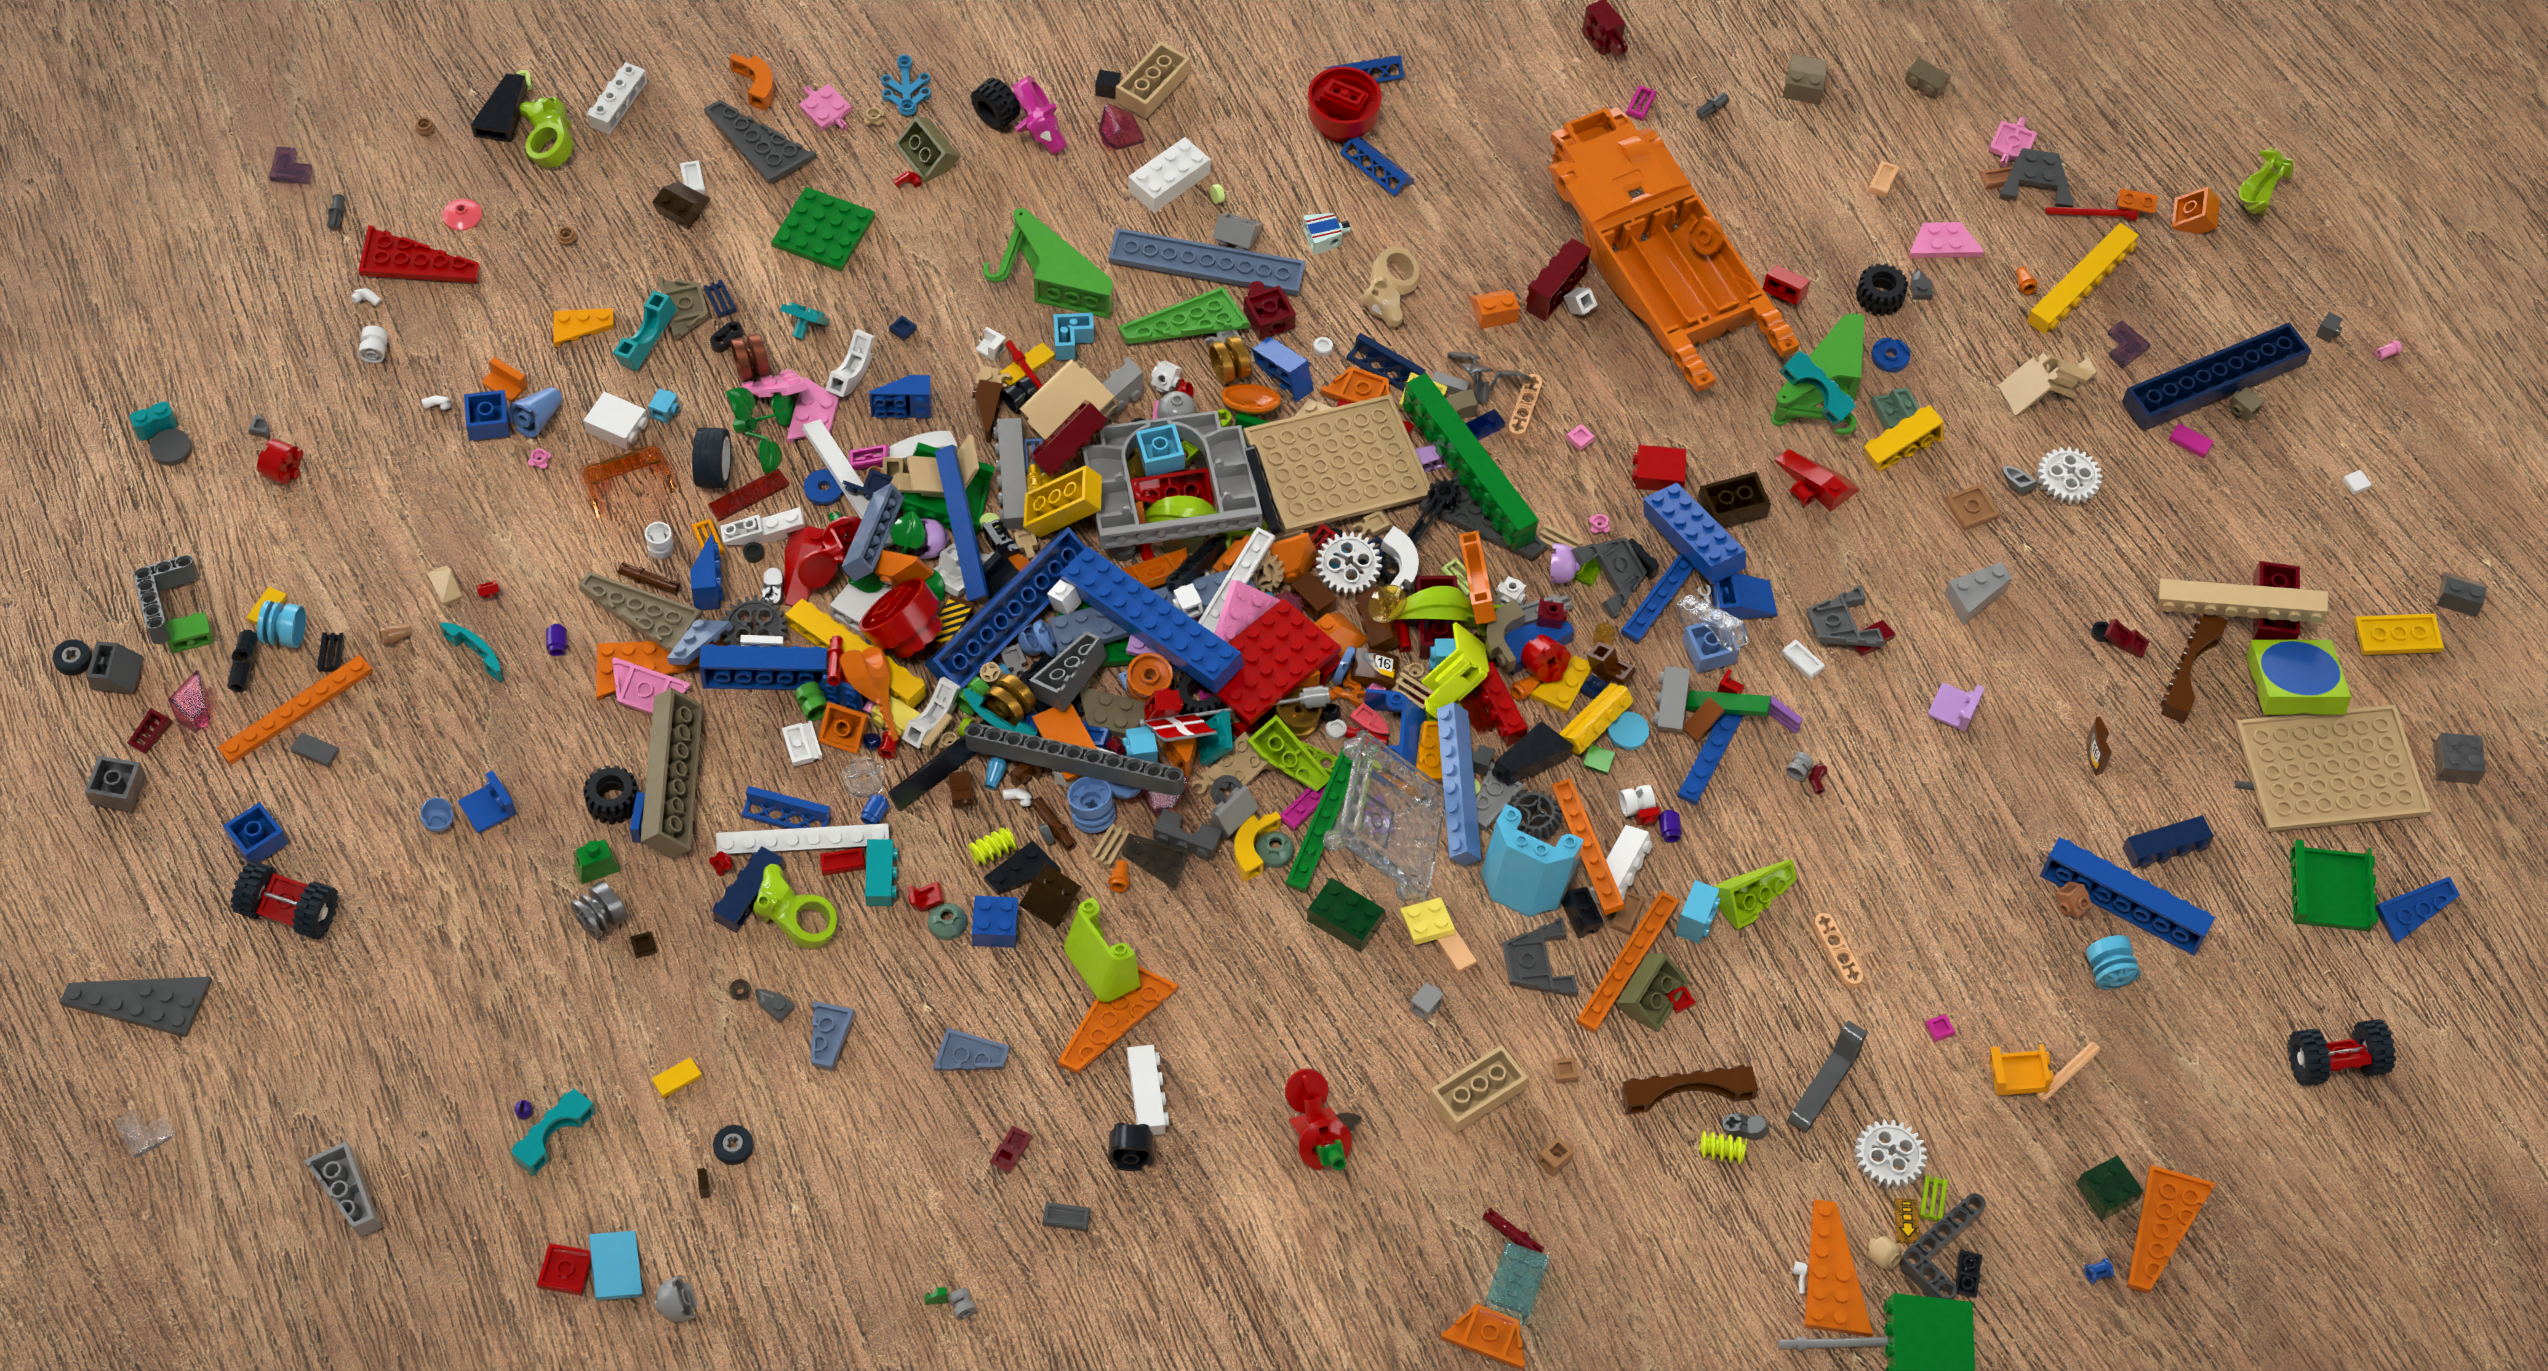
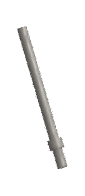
(1802, 1343)

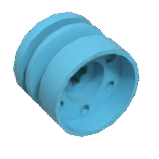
(281, 624)
(2113, 962)

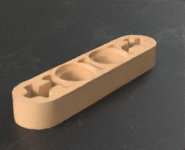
(1527, 407)
(1835, 951)

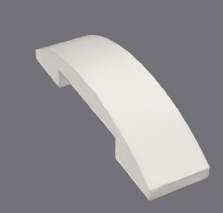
(935, 439)

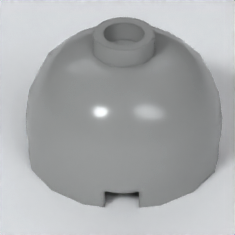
(1176, 404)
(676, 1300)

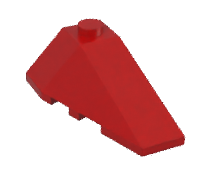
(1181, 483)
(1829, 486)
(798, 546)

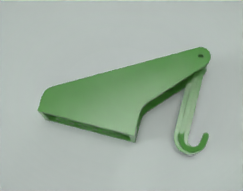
(1061, 273)
(1842, 362)

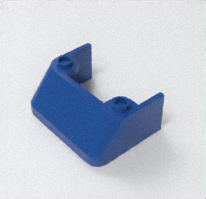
(1411, 719)

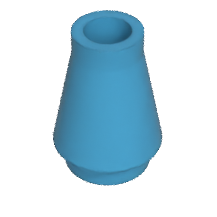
(995, 770)

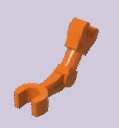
(1338, 692)

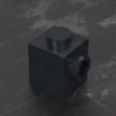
(1106, 84)

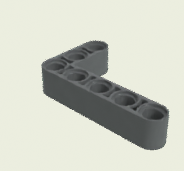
(159, 577)
(1829, 1077)
(1938, 1243)

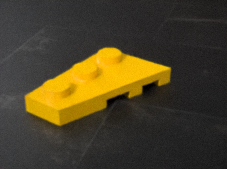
(1563, 693)

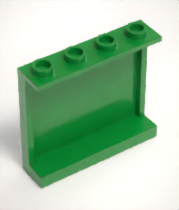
(936, 507)
(2333, 888)
(1929, 1334)

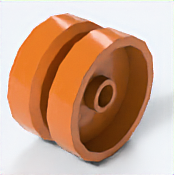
(1147, 667)

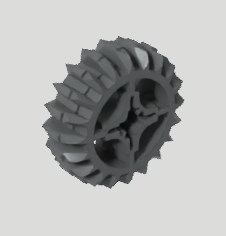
(1541, 824)

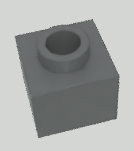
(2329, 327)
(1482, 759)

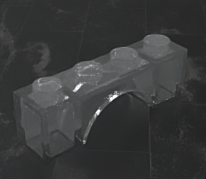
(1728, 629)

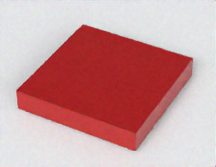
(565, 1269)

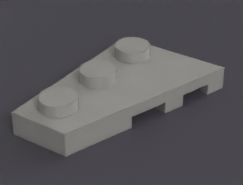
(1493, 797)

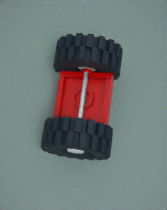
(284, 900)
(2368, 1050)

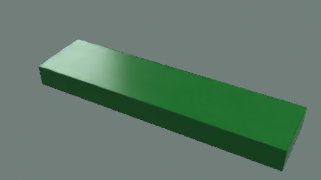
(1733, 703)

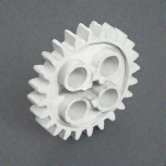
(2069, 475)
(1359, 550)
(1896, 1138)

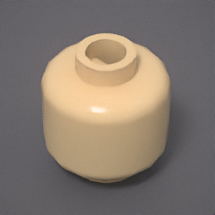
(1884, 1252)

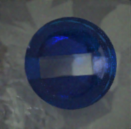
(871, 741)

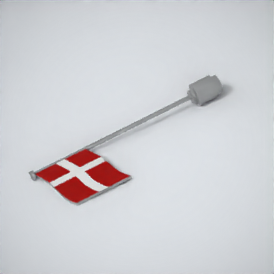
(1192, 726)

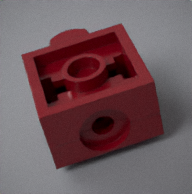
(1604, 28)
(1268, 310)

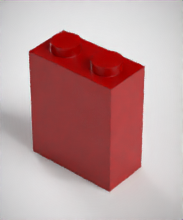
(1658, 467)

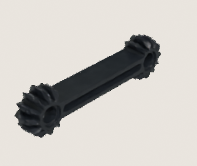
(1420, 528)

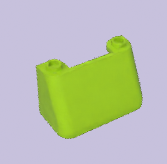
(1105, 969)

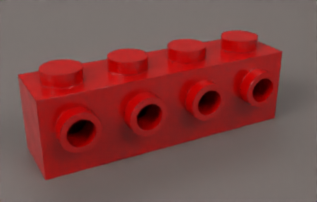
(1501, 707)

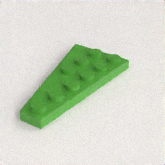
(1199, 315)

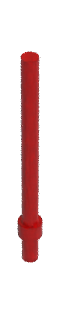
(1019, 358)

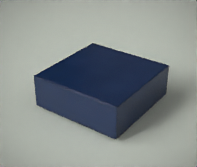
(902, 328)

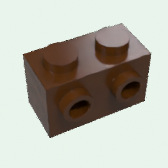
(1315, 596)

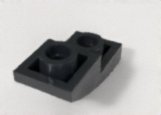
(1967, 1273)

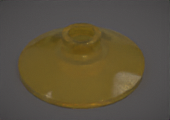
(1382, 599)

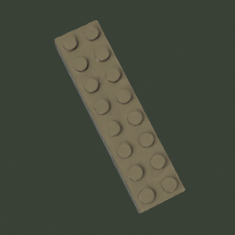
(671, 773)

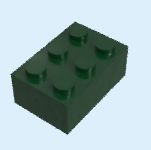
(1345, 915)

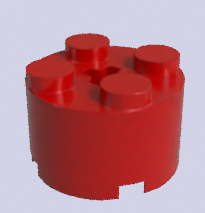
(280, 461)
(1545, 658)

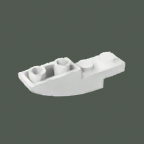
(762, 529)

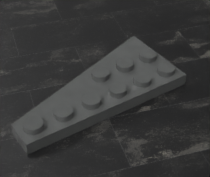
(151, 1003)

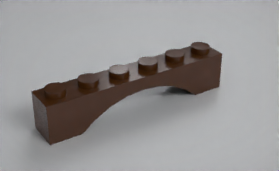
(2181, 696)
(1732, 1083)

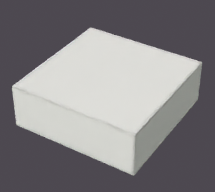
(2356, 482)

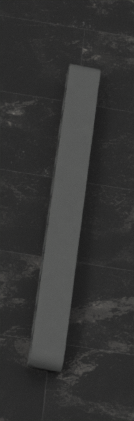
(1074, 759)

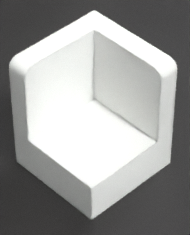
(992, 344)

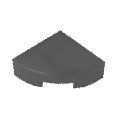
(259, 427)

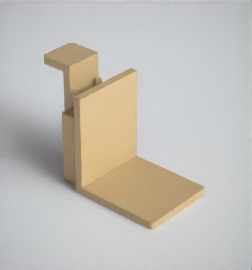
(2040, 376)
(925, 475)

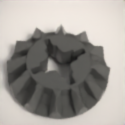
(1222, 783)

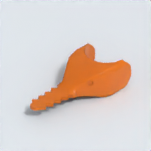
(870, 676)

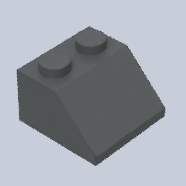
(2461, 594)

